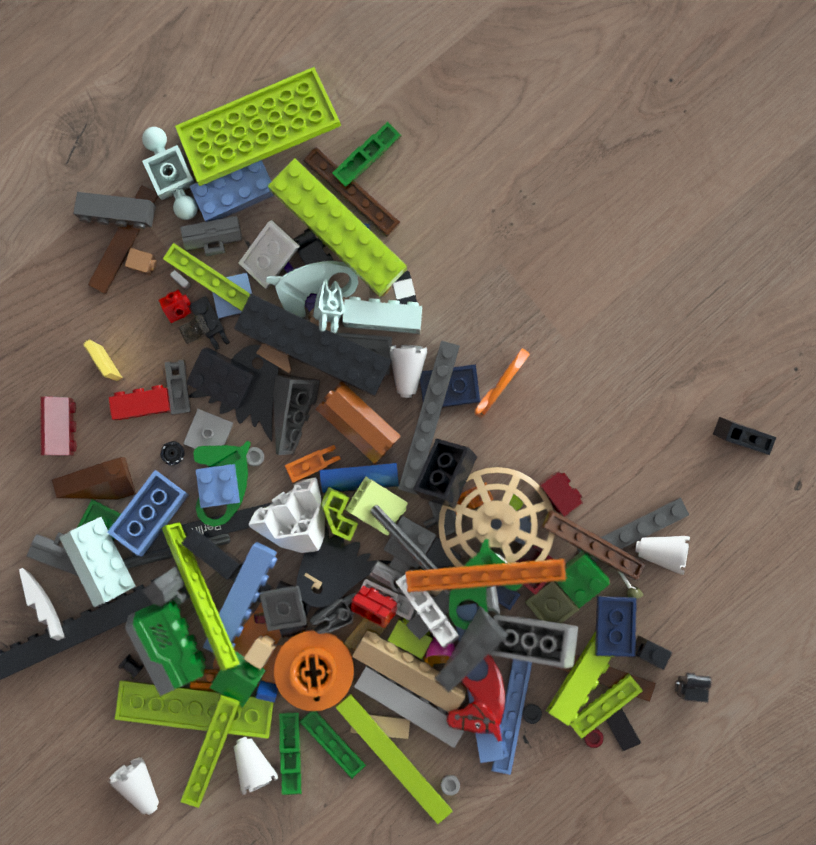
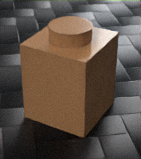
(141, 261)

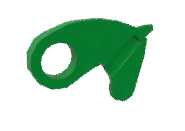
(477, 594)

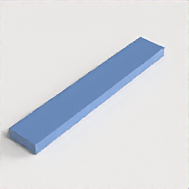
(513, 712)

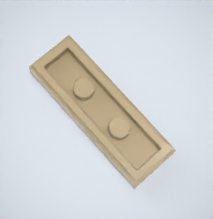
(392, 726)

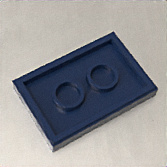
(461, 389)
(615, 626)

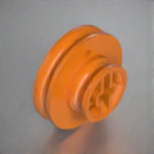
(318, 646)

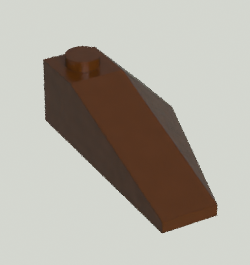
(102, 481)

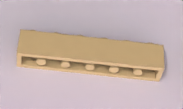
(407, 671)

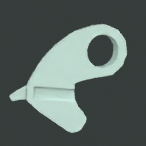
(299, 283)

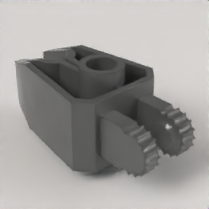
(333, 616)

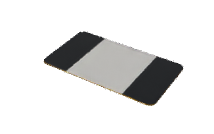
(404, 289)

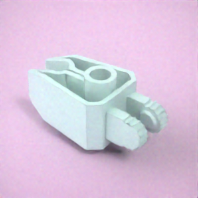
(329, 306)

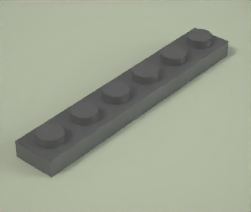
(646, 525)

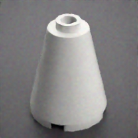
(407, 368)
(665, 551)
(252, 766)
(136, 786)

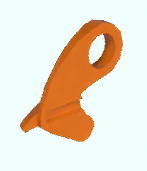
(493, 393)

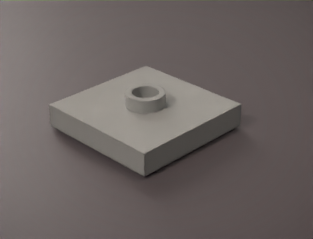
(207, 430)

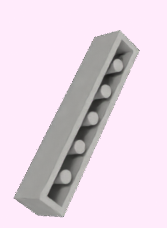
(408, 705)

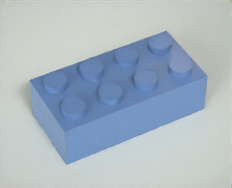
(232, 192)
(148, 513)

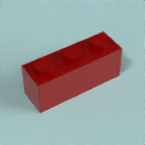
(139, 403)

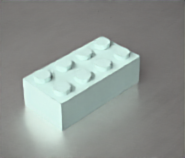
(382, 316)
(97, 562)

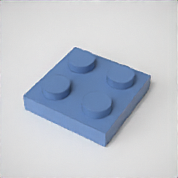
(217, 486)

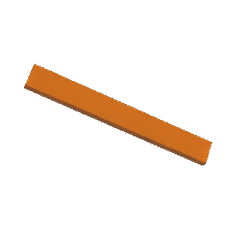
(485, 575)

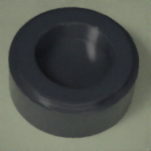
(532, 713)

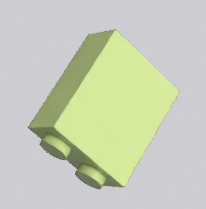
(373, 494)

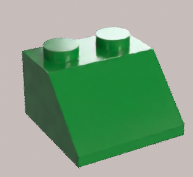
(238, 681)

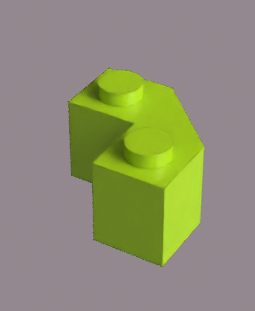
(333, 507)

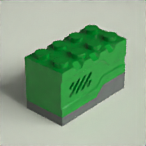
(166, 646)

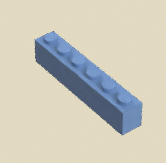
(245, 590)

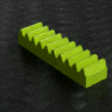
(606, 705)

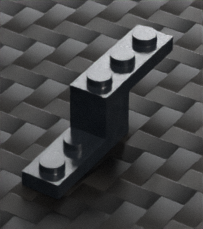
(216, 558)

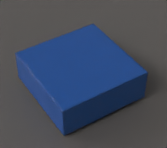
(267, 691)

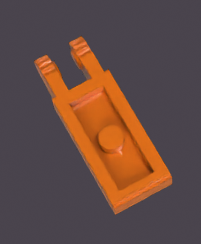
(310, 464)

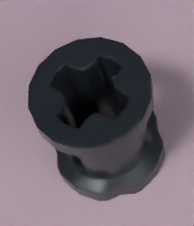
(131, 666)

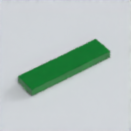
(332, 743)

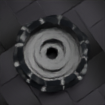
(166, 451)

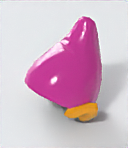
(437, 654)

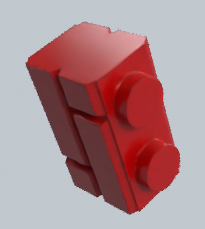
(374, 606)

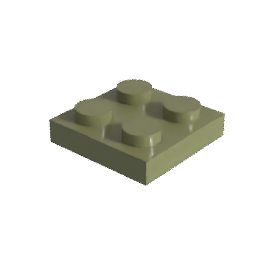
(552, 604)

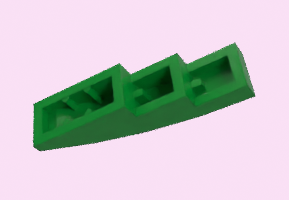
(366, 154)
(290, 753)

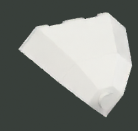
(293, 518)

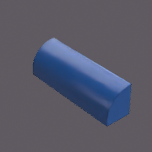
(351, 478)

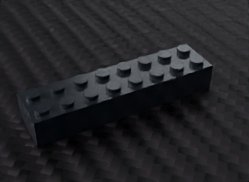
(311, 346)

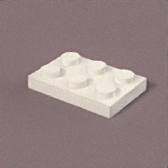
(268, 253)

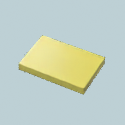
(102, 360)

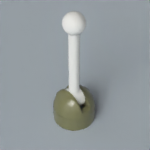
(632, 592)

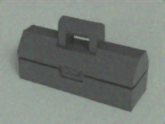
(211, 232)
(51, 553)
(167, 588)

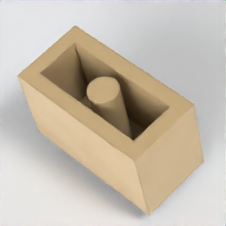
(261, 651)

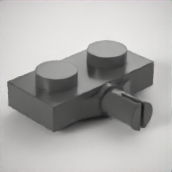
(449, 522)

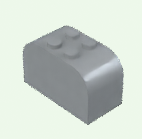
(537, 641)

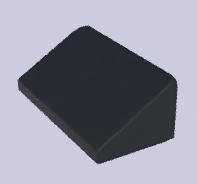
(623, 730)

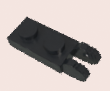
(205, 308)

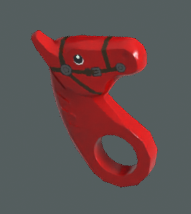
(487, 709)

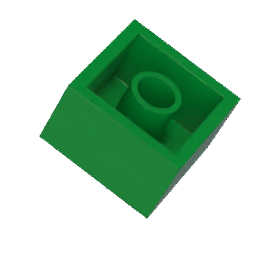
(583, 579)

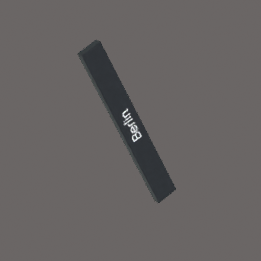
(237, 522)

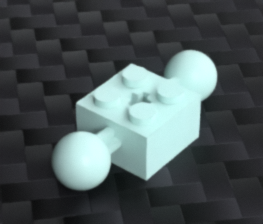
(158, 167)

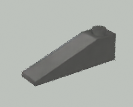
(292, 403)

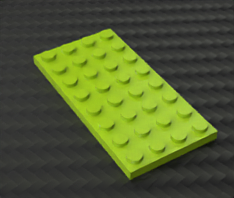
(257, 126)

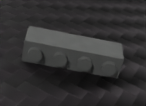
(114, 209)

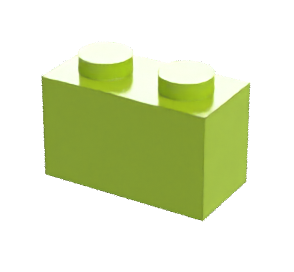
(406, 639)

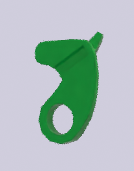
(220, 456)

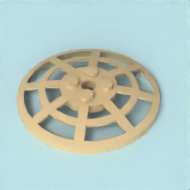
(497, 510)

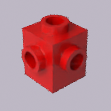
(175, 305)

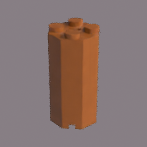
(358, 422)

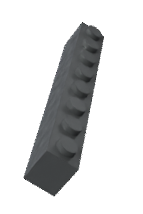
(429, 415)

